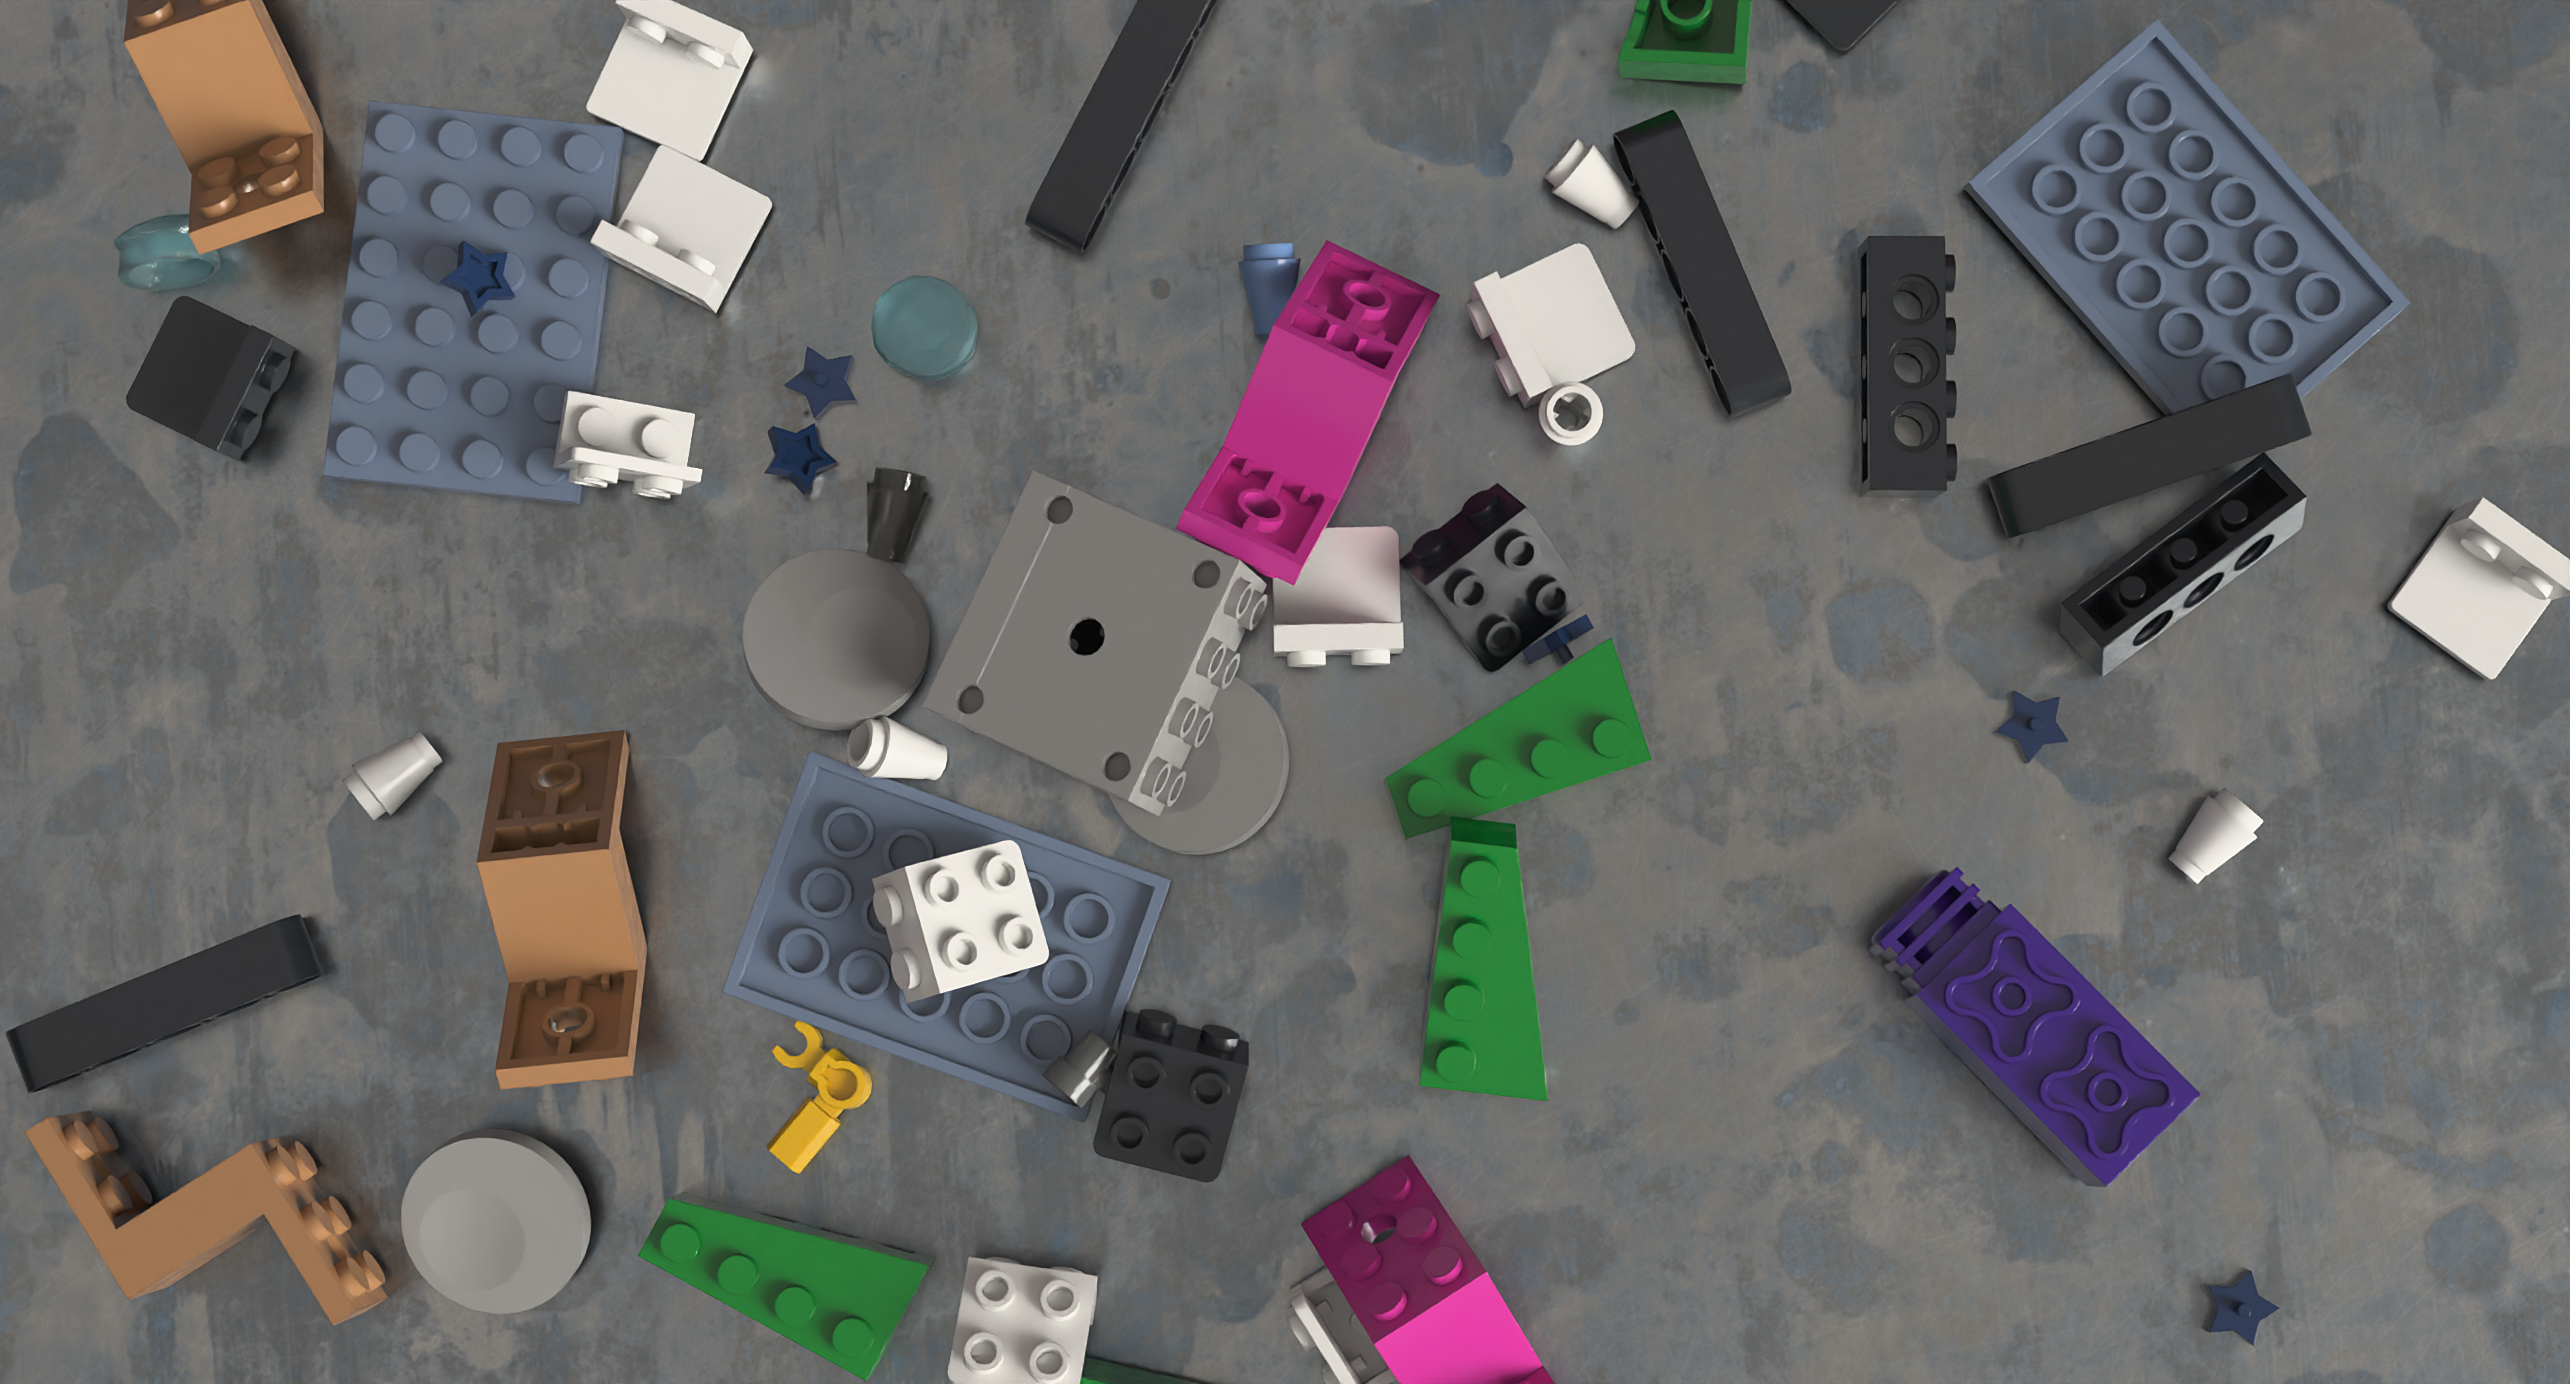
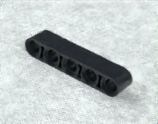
(1116, 119)
(1702, 264)
(2149, 456)
(164, 1003)

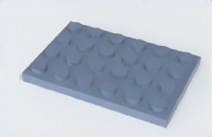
(2183, 233)
(418, 380)
(827, 958)

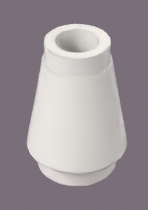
(1591, 184)
(1579, 400)
(894, 751)
(392, 774)
(2215, 835)

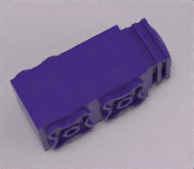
(2031, 1027)

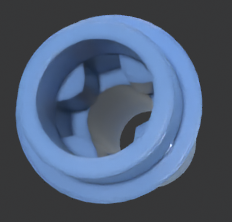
(1269, 281)

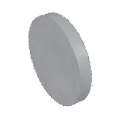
(835, 639)
(1229, 779)
(495, 1221)

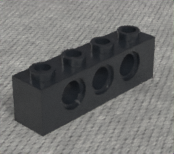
(1886, 463)
(2182, 564)

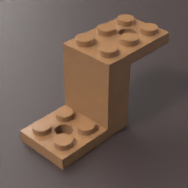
(231, 113)
(563, 910)
(166, 1242)

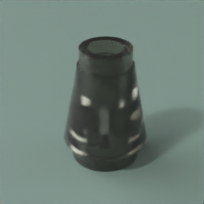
(893, 512)

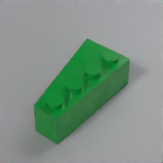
(1688, 41)
(1538, 743)
(1482, 988)
(800, 1281)

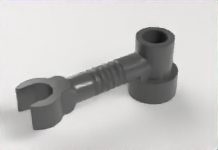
(1083, 1069)

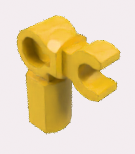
(840, 1087)

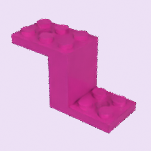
(1308, 412)
(1422, 1287)

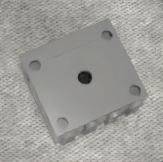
(1098, 643)

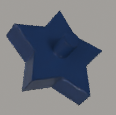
(479, 277)
(823, 381)
(797, 456)
(1558, 641)
(2031, 725)
(2238, 1307)

